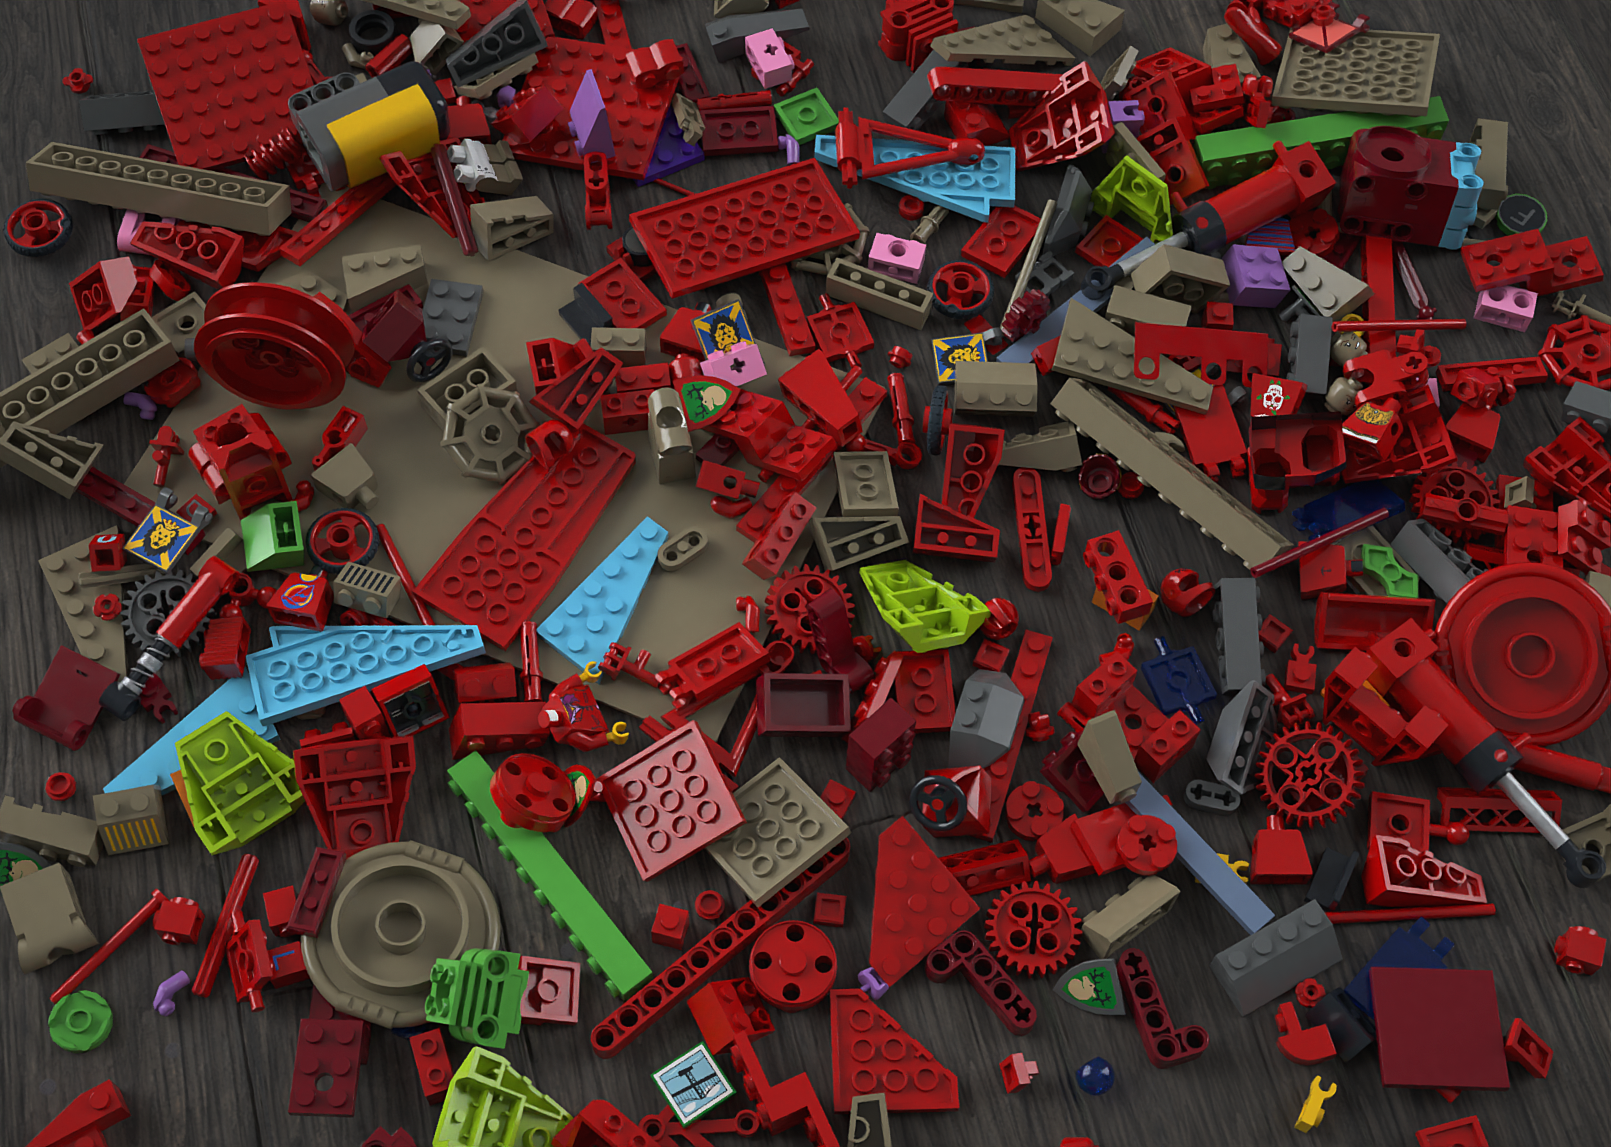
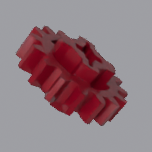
(1025, 315)

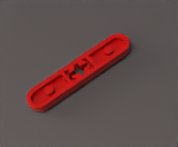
(1033, 552)

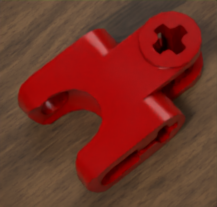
(597, 187)
(1388, 375)

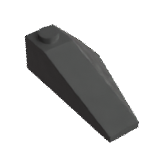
(729, 32)

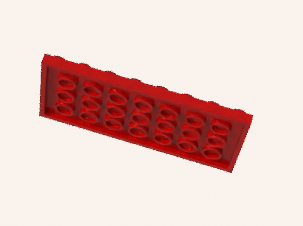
(743, 227)

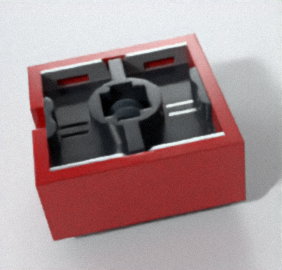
(410, 702)

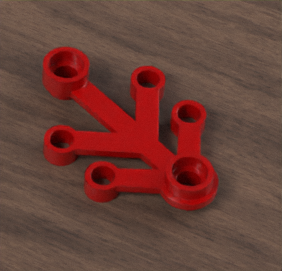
(694, 1131)

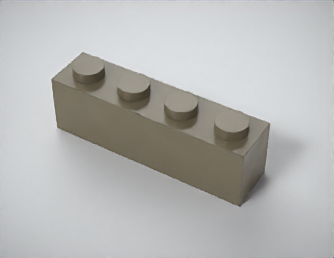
(879, 293)

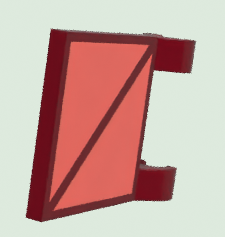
(1329, 37)

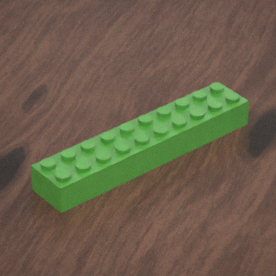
(1246, 152)

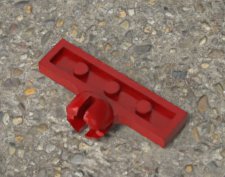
(1255, 107)
(1507, 371)

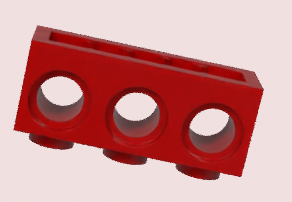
(779, 536)
(1122, 565)

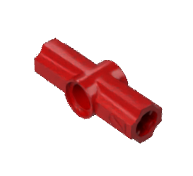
(1480, 516)

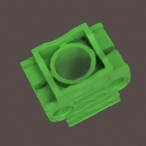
(478, 996)

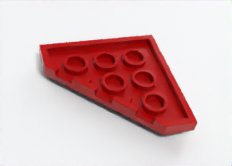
(913, 902)
(879, 1057)

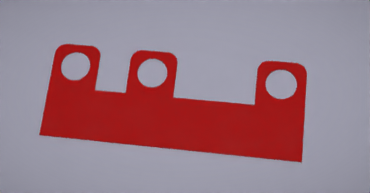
(1207, 343)

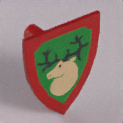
(705, 399)
(585, 788)

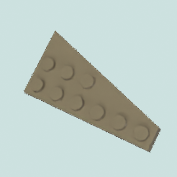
(444, 12)
(1012, 40)
(1105, 355)
(95, 638)

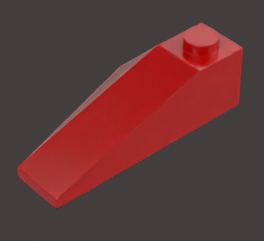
(970, 465)
(1411, 878)

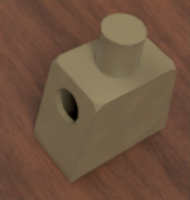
(433, 44)
(347, 479)

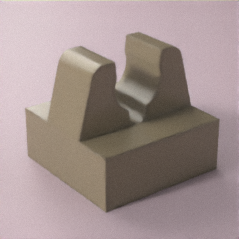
(1520, 493)

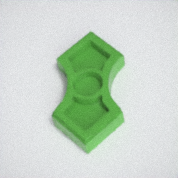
(1381, 564)

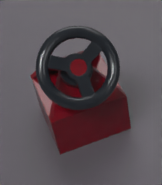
(400, 333)

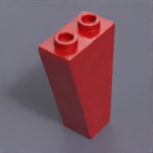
(820, 397)

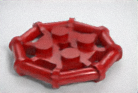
(1573, 352)

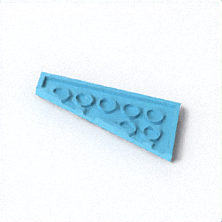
(605, 600)
(162, 759)

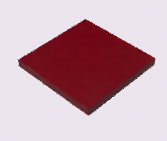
(1438, 1029)

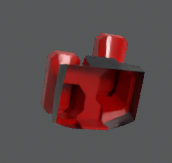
(1292, 453)

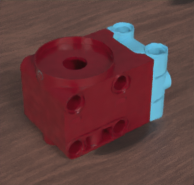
(1409, 187)

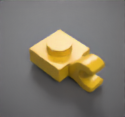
(1311, 1112)

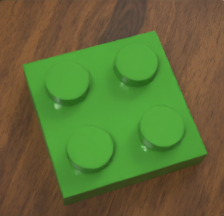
(806, 116)

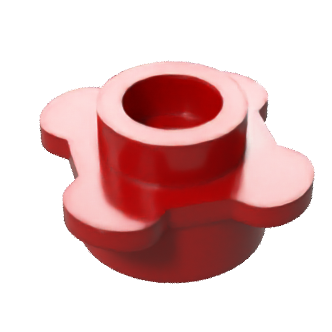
(78, 81)

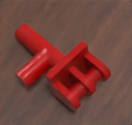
(165, 445)
(636, 670)
(1290, 709)

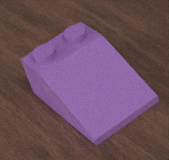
(590, 120)

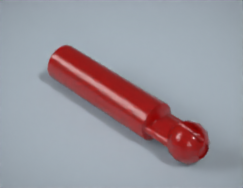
(1564, 768)

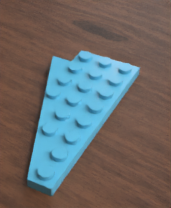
(948, 184)
(319, 668)

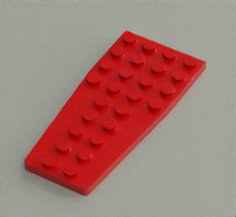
(526, 538)

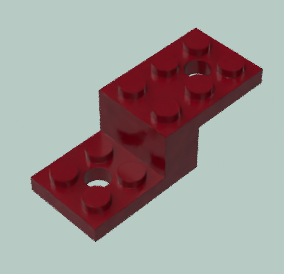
(328, 1046)

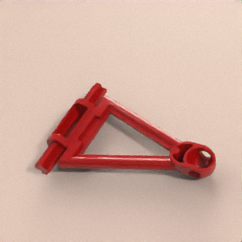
(855, 148)
(781, 657)

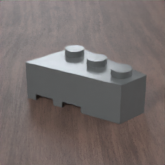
(1310, 353)

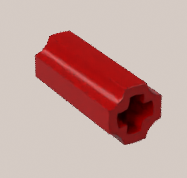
(390, 56)

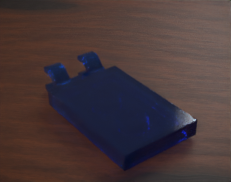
(1346, 506)
(1399, 951)

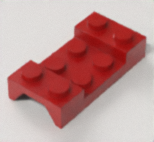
(251, 473)

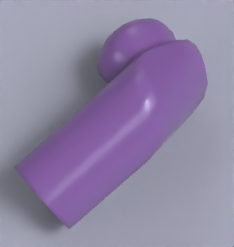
(792, 147)
(142, 401)
(166, 991)

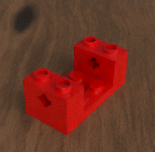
(1158, 740)

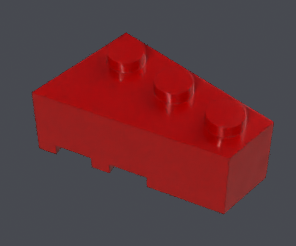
(578, 390)
(952, 534)
(496, 728)

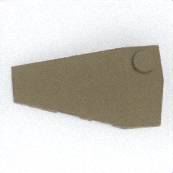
(1050, 449)

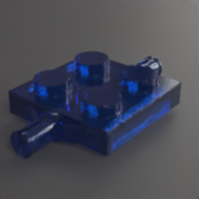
(1178, 680)

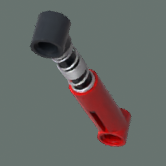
(214, 580)

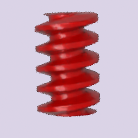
(275, 155)

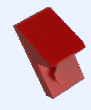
(1527, 1048)

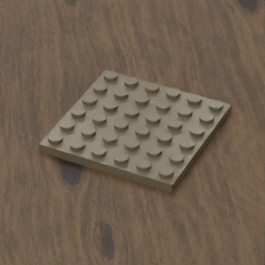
(1364, 74)

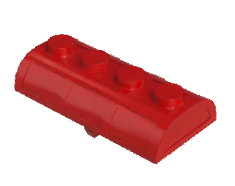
(1363, 620)

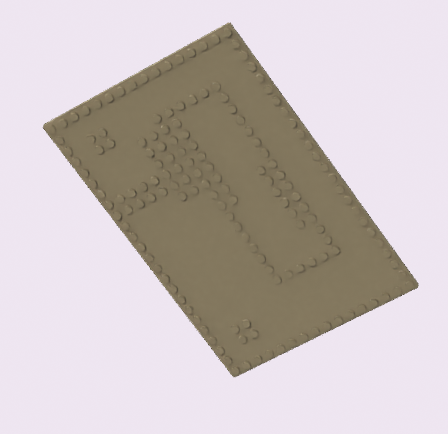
(430, 503)

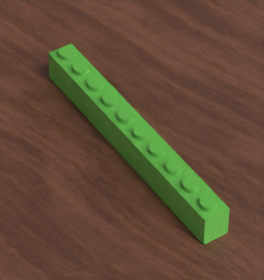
(553, 884)

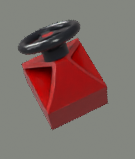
(953, 801)

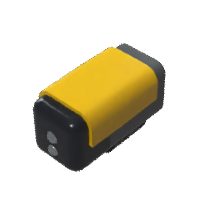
(356, 126)

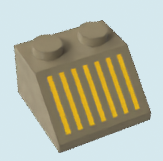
(131, 819)

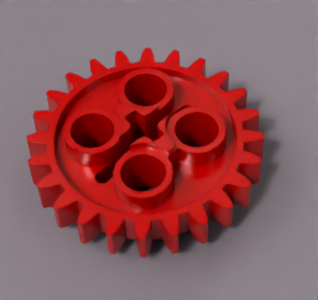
(1469, 486)
(789, 620)
(1060, 932)

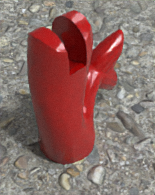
(1252, 31)

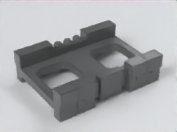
(1049, 283)

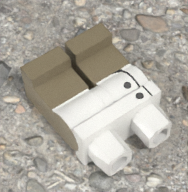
(485, 166)

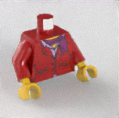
(576, 716)

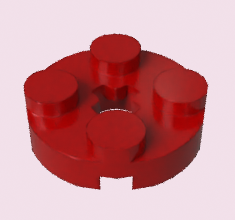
(1317, 221)
(184, 379)
(1032, 795)
(1158, 832)

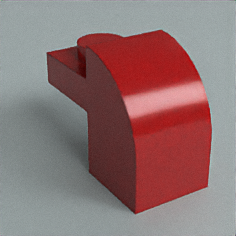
(1304, 1046)

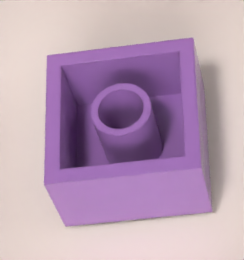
(1255, 276)

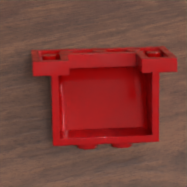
(604, 1127)

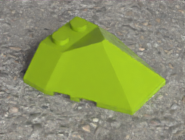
(1138, 195)
(921, 609)
(235, 783)
(496, 1107)

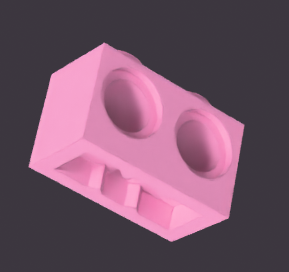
(1506, 307)

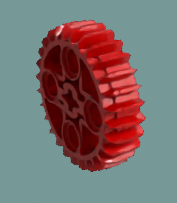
(1311, 761)

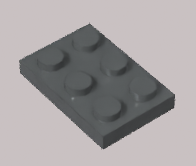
(452, 313)

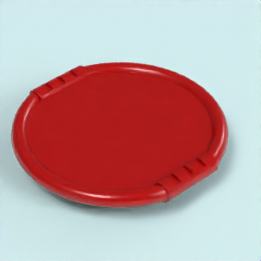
(1529, 650)

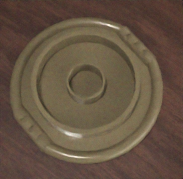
(390, 923)

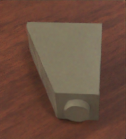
(1110, 757)

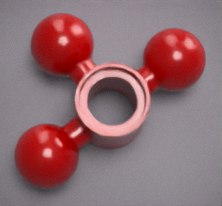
(246, 598)

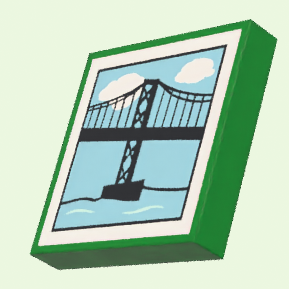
(693, 1085)

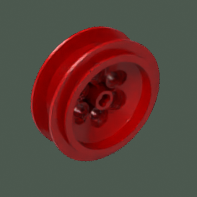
(274, 346)

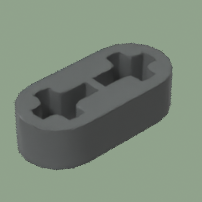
(1211, 797)

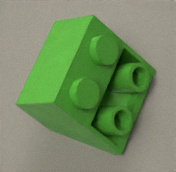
(273, 537)

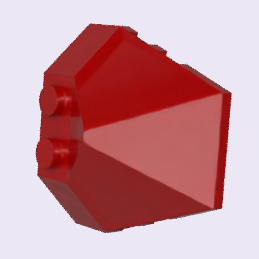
(1065, 124)
(422, 184)
(1419, 449)
(1575, 466)
(357, 789)

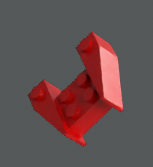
(1370, 720)
(85, 1119)

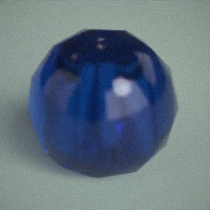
(1095, 1077)

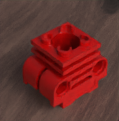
(912, 26)
(226, 430)

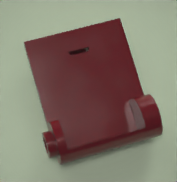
(66, 700)

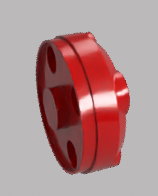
(532, 793)
(793, 965)

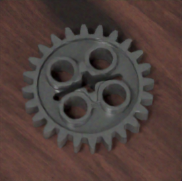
(142, 621)

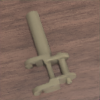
(1579, 308)

